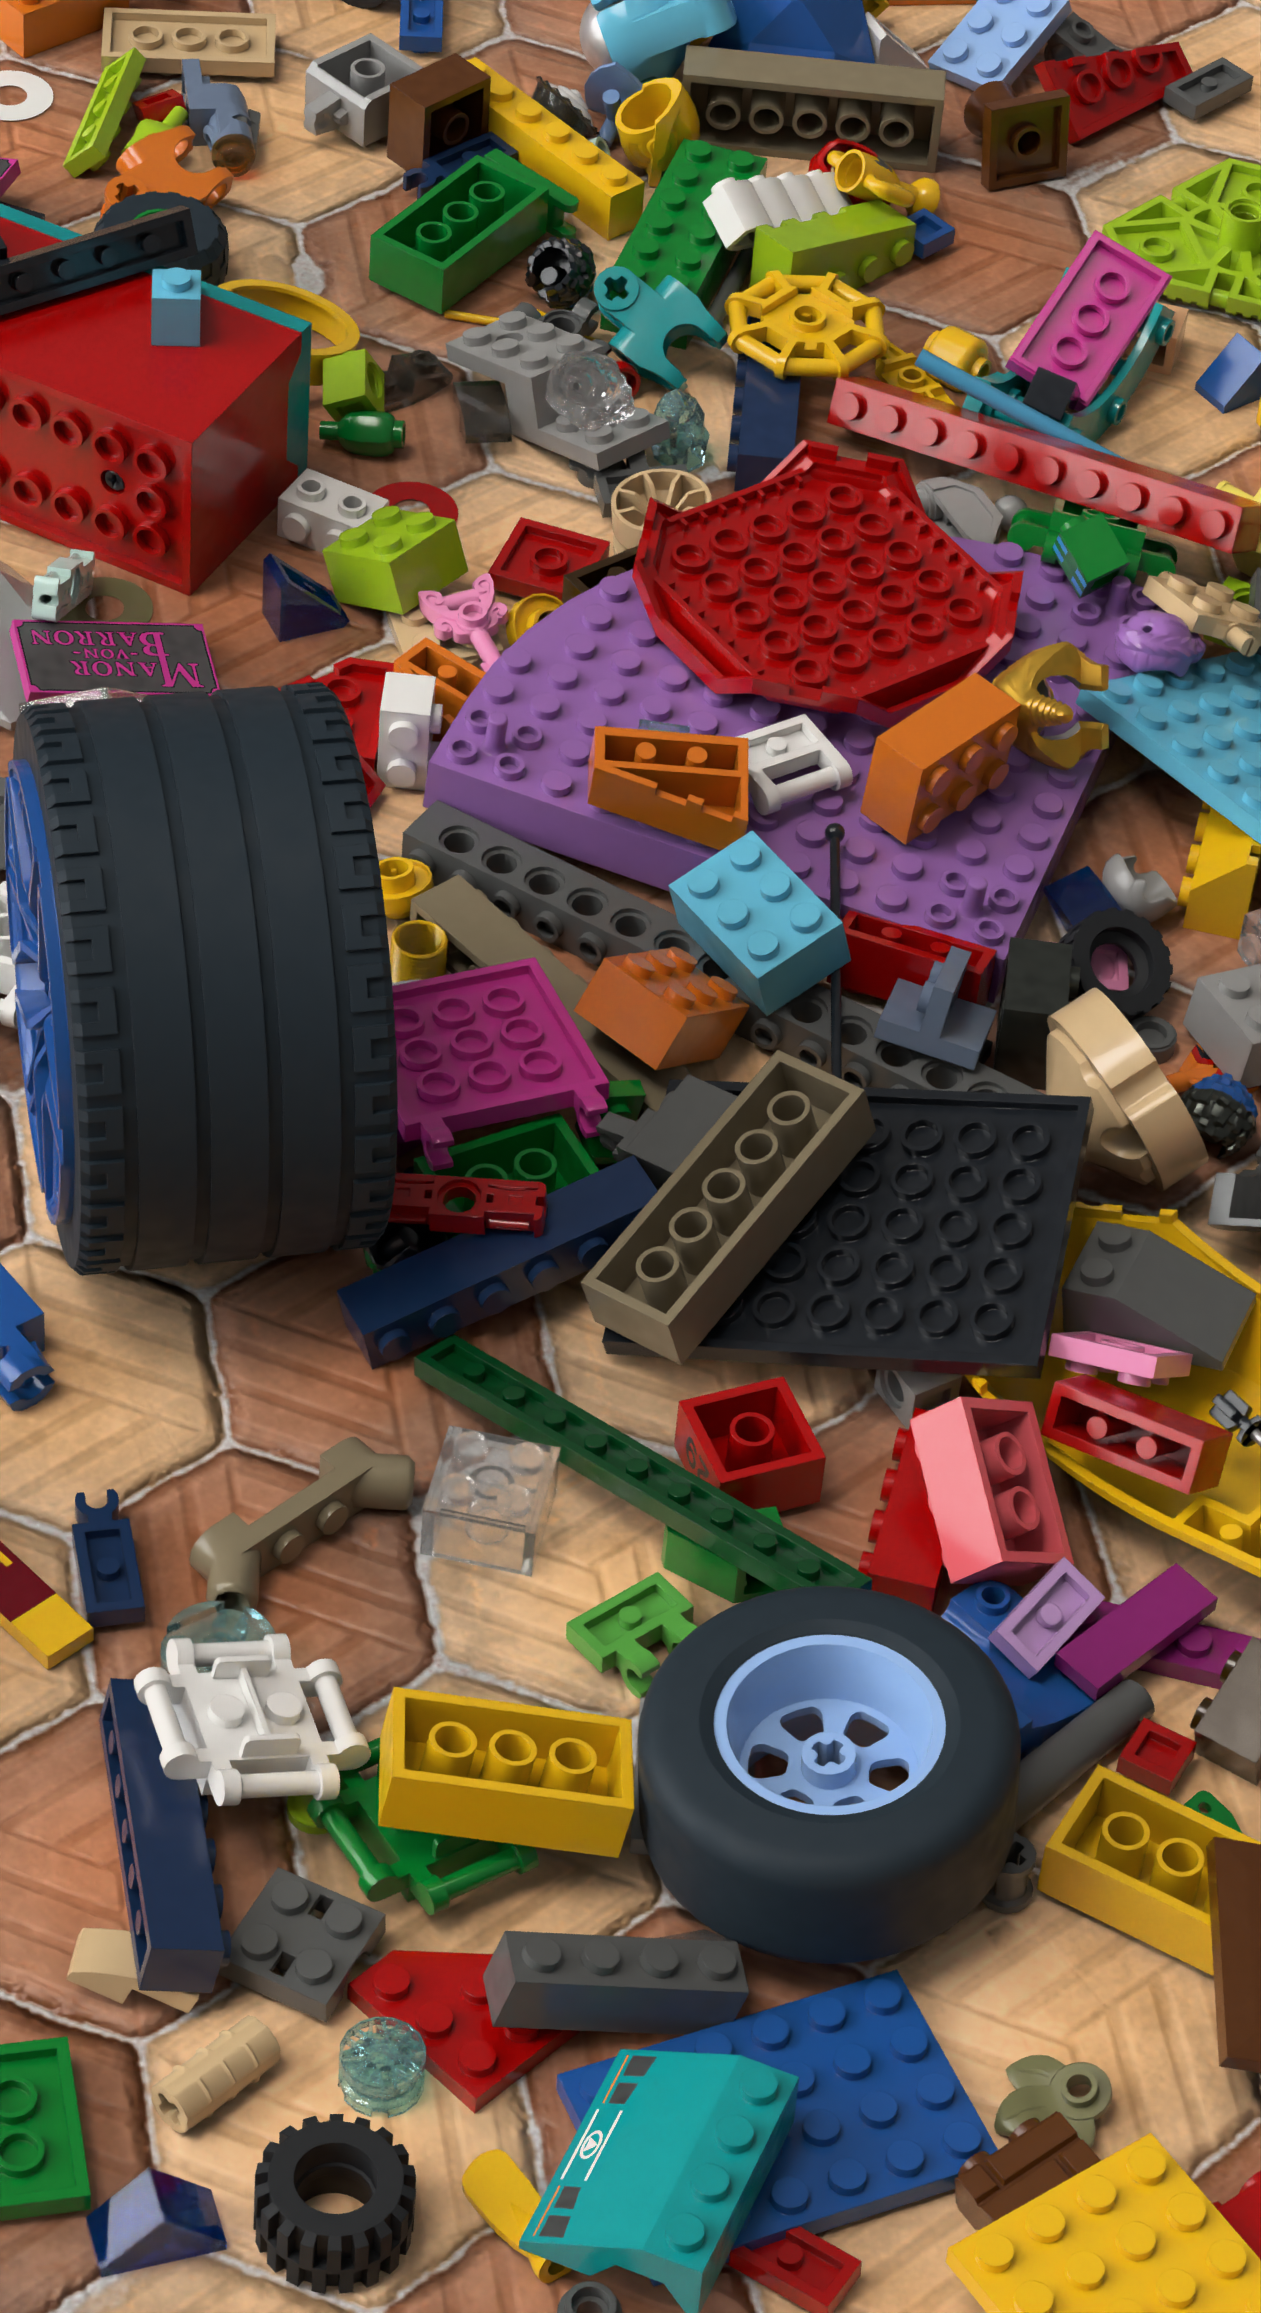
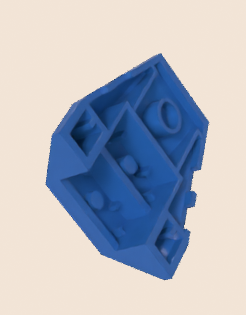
(800, 29)

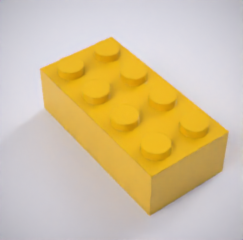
(506, 1772)
(1137, 1865)

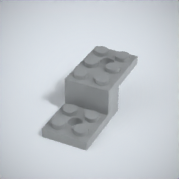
(521, 356)

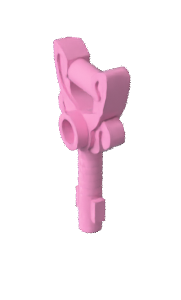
(467, 617)

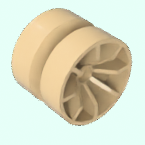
(632, 497)

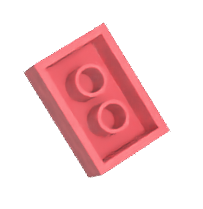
(990, 1490)

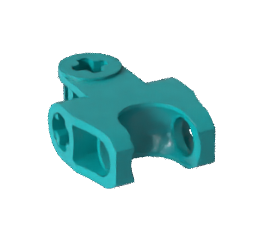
(652, 321)

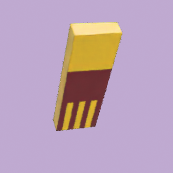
(38, 1614)

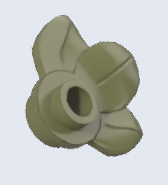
(1044, 2088)

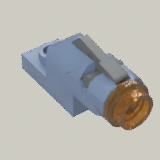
(220, 119)

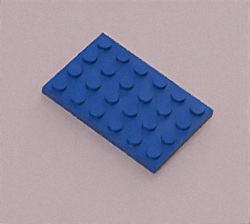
(873, 2109)

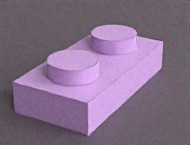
(1046, 1617)

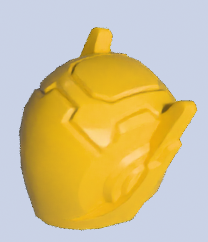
(655, 124)

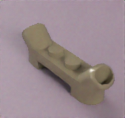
(350, 1479)

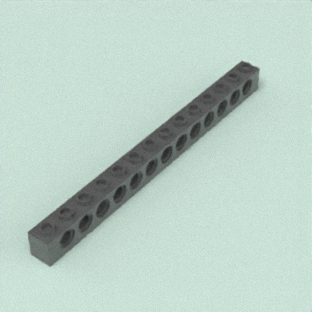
(606, 921)

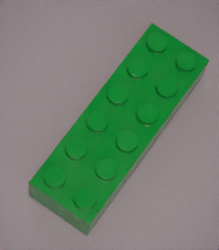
(676, 230)

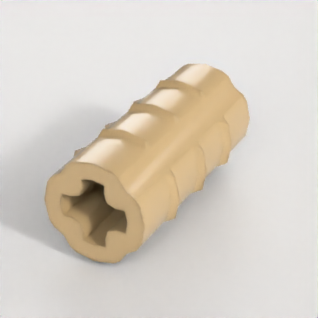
(215, 2074)

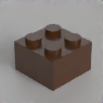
(436, 110)

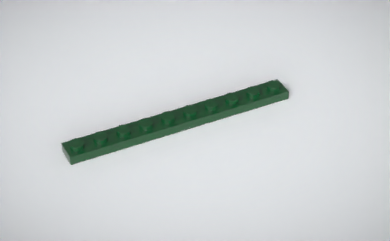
(632, 1470)

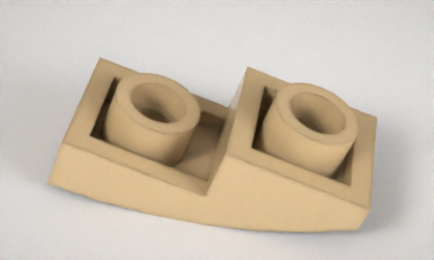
(106, 1965)

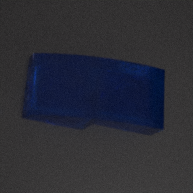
(1078, 896)

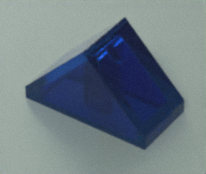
(296, 603)
(154, 2224)

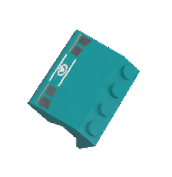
(665, 2168)

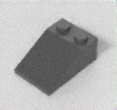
(1154, 1294)

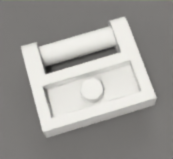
(786, 749)

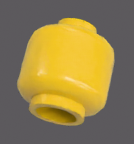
(960, 350)

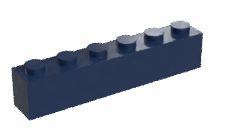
(766, 421)
(487, 1273)
(161, 1854)

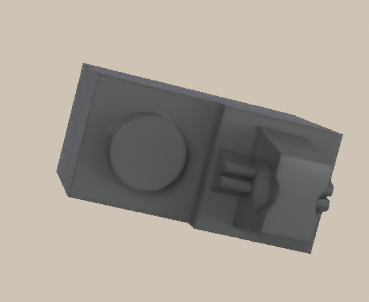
(666, 1136)

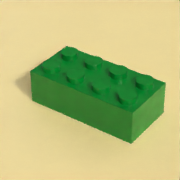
(458, 234)

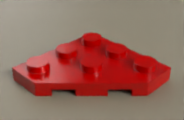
(360, 690)
(449, 2007)

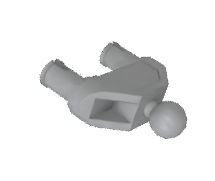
(966, 510)

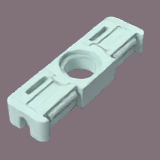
(63, 586)

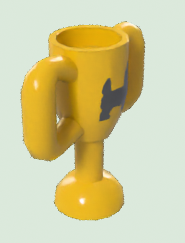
(874, 179)

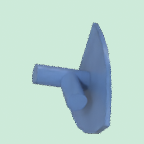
(606, 91)

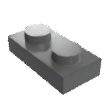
(1208, 88)

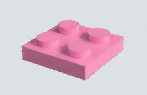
(1136, 1361)

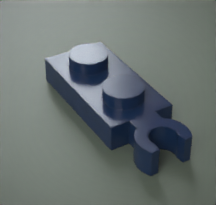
(443, 164)
(106, 1564)

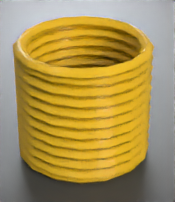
(418, 951)

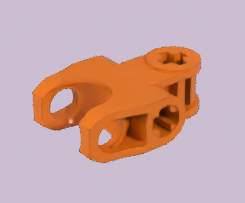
(154, 166)

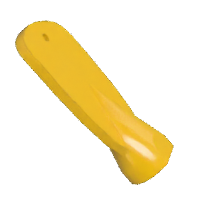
(507, 2204)

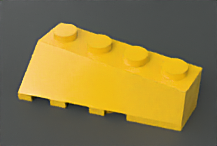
(1223, 877)

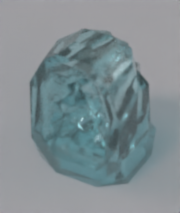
(687, 431)

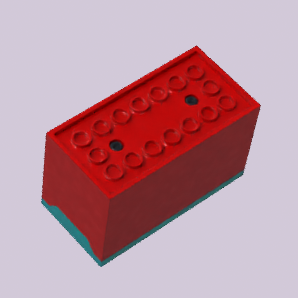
(142, 445)

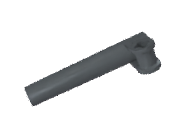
(1056, 1767)

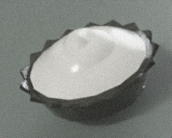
(565, 105)

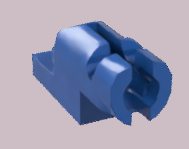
(22, 1341)

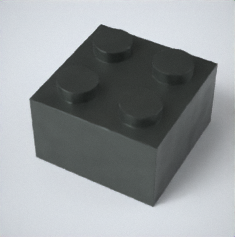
(1034, 987)

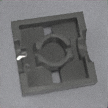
(307, 1950)

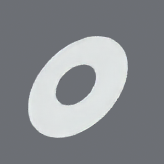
(38, 95)

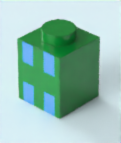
(1089, 553)

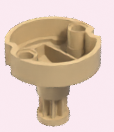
(1138, 1115)

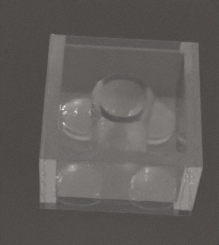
(489, 1500)

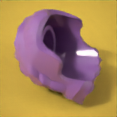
(1157, 642)

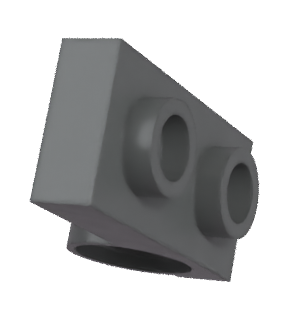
(1076, 38)

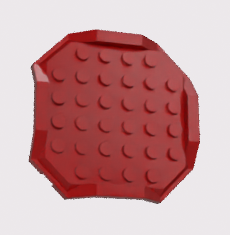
(824, 590)

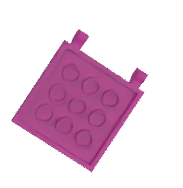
(487, 1053)

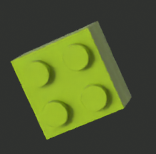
(394, 559)

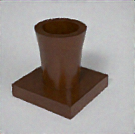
(1020, 135)

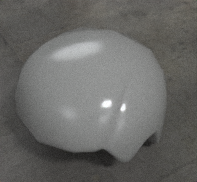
(1142, 893)

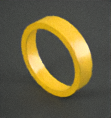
(323, 314)

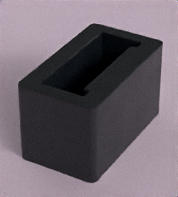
(1052, 394)

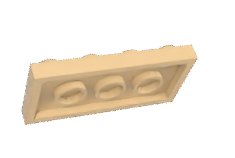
(220, 40)

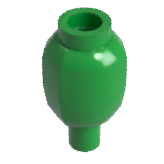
(366, 433)

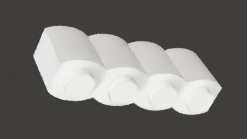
(744, 204)

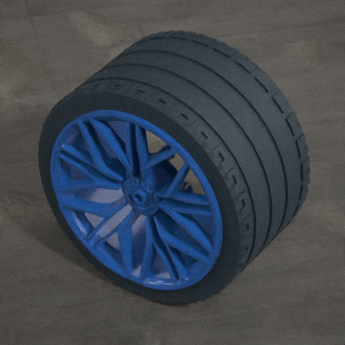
(201, 977)

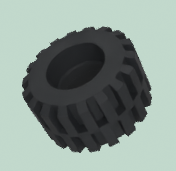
(327, 2246)

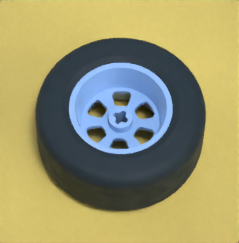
(805, 1682)

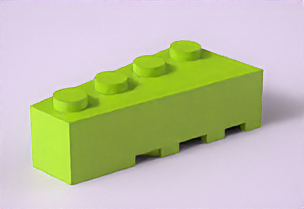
(855, 244)

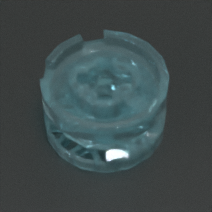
(392, 2049)

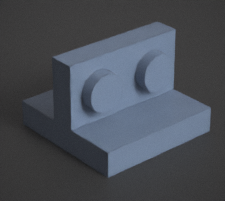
(934, 1019)

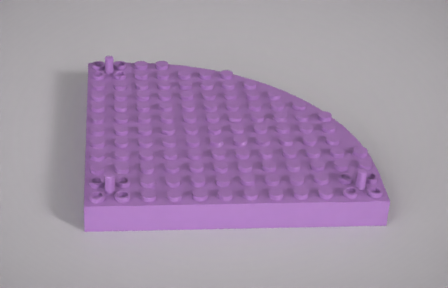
(595, 661)

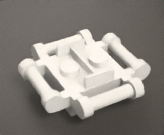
(248, 1720)

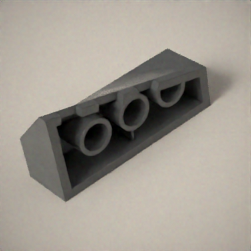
(615, 1982)

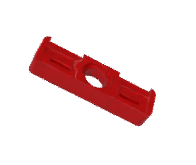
(497, 1203)

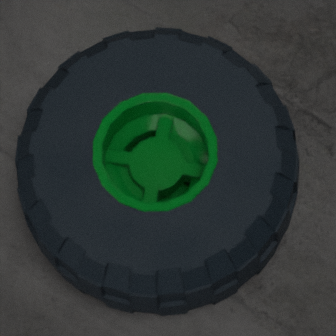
(208, 229)

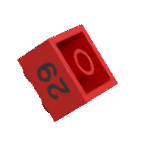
(752, 1445)

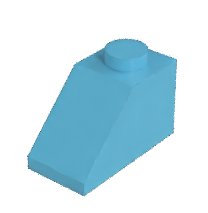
(176, 307)

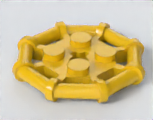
(806, 325)

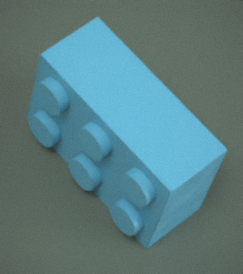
(760, 922)

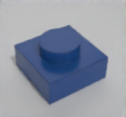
(931, 233)

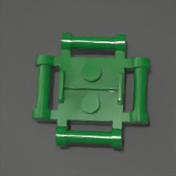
(1042, 528)
(408, 1861)

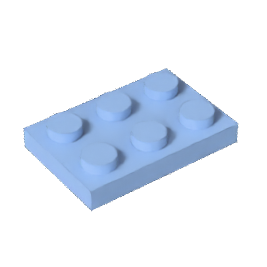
(998, 40)

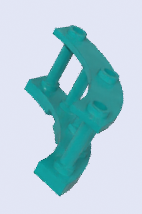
(1112, 403)

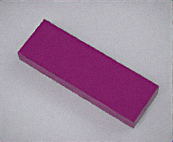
(1135, 1631)

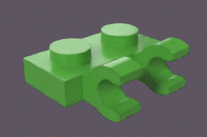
(628, 1624)

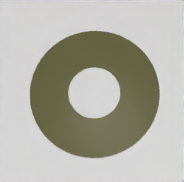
(136, 602)

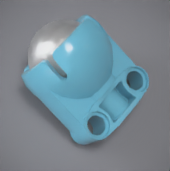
(649, 34)

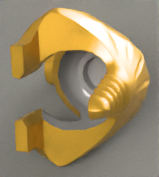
(1028, 685)

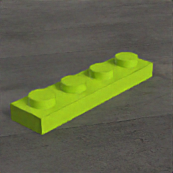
(104, 114)

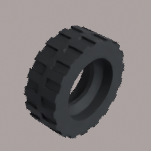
(1141, 945)

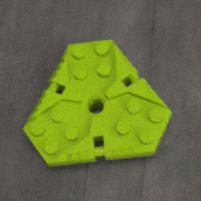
(1203, 238)

